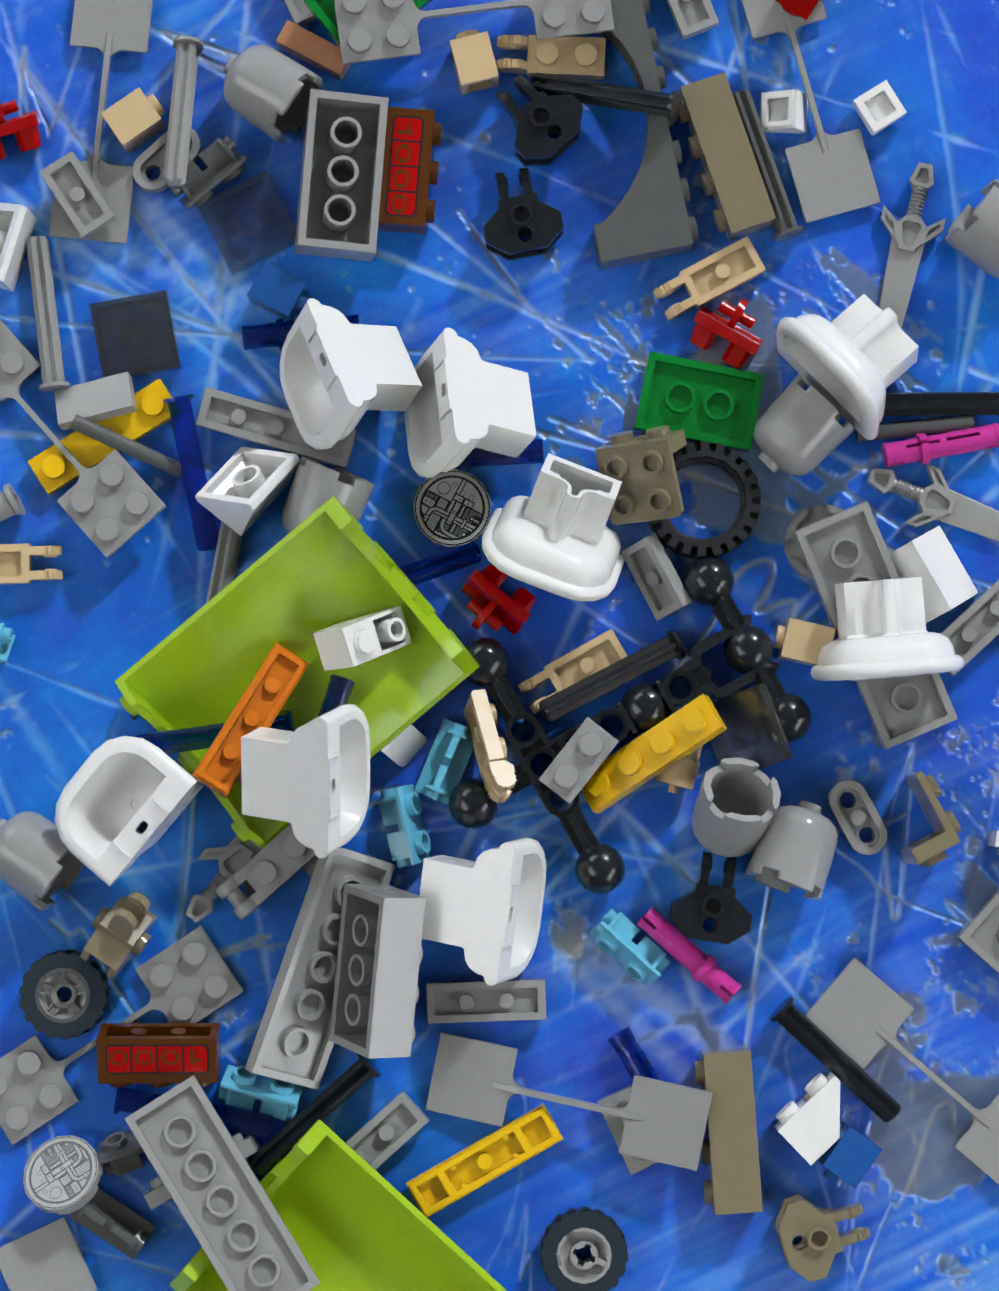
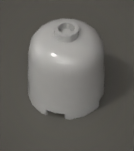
(269, 90)
(977, 231)
(799, 430)
(316, 484)
(734, 807)
(795, 850)
(35, 858)

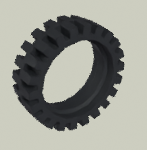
(749, 498)

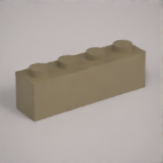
(726, 157)
(730, 1132)

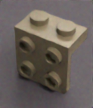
(647, 474)
(932, 847)

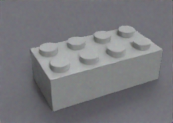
(341, 175)
(377, 970)

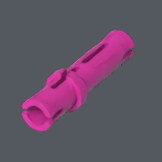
(925, 448)
(690, 956)

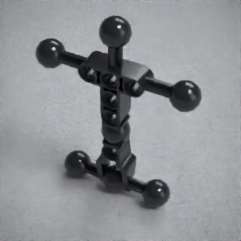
(641, 708)

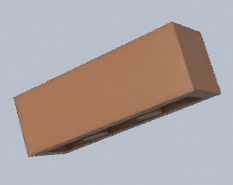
(312, 49)

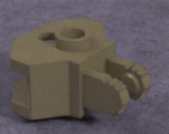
(120, 932)
(819, 1235)

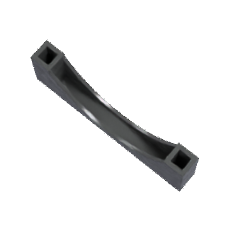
(653, 213)

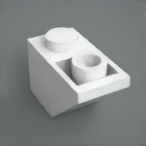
(362, 638)
(815, 1120)

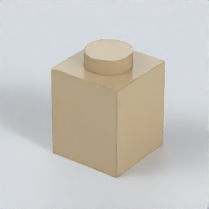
(474, 61)
(135, 119)
(801, 641)

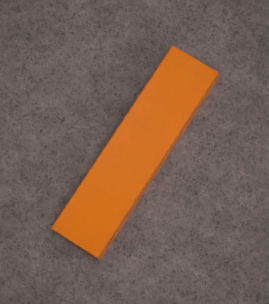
(255, 709)

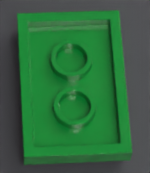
(702, 398)

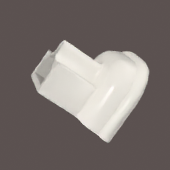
(849, 358)
(341, 370)
(465, 407)
(559, 533)
(883, 634)
(311, 777)
(112, 796)
(487, 906)

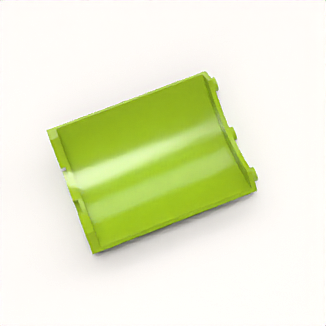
(302, 585)
(352, 1227)

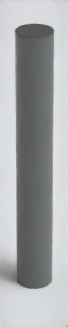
(926, 426)
(126, 445)

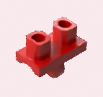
(23, 126)
(741, 341)
(493, 605)

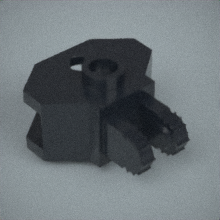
(539, 120)
(519, 218)
(712, 902)

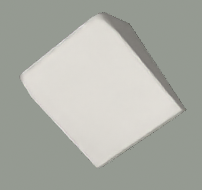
(784, 111)
(404, 746)

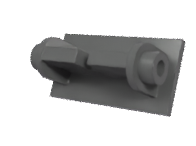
(220, 165)
(120, 1153)
(114, 1223)

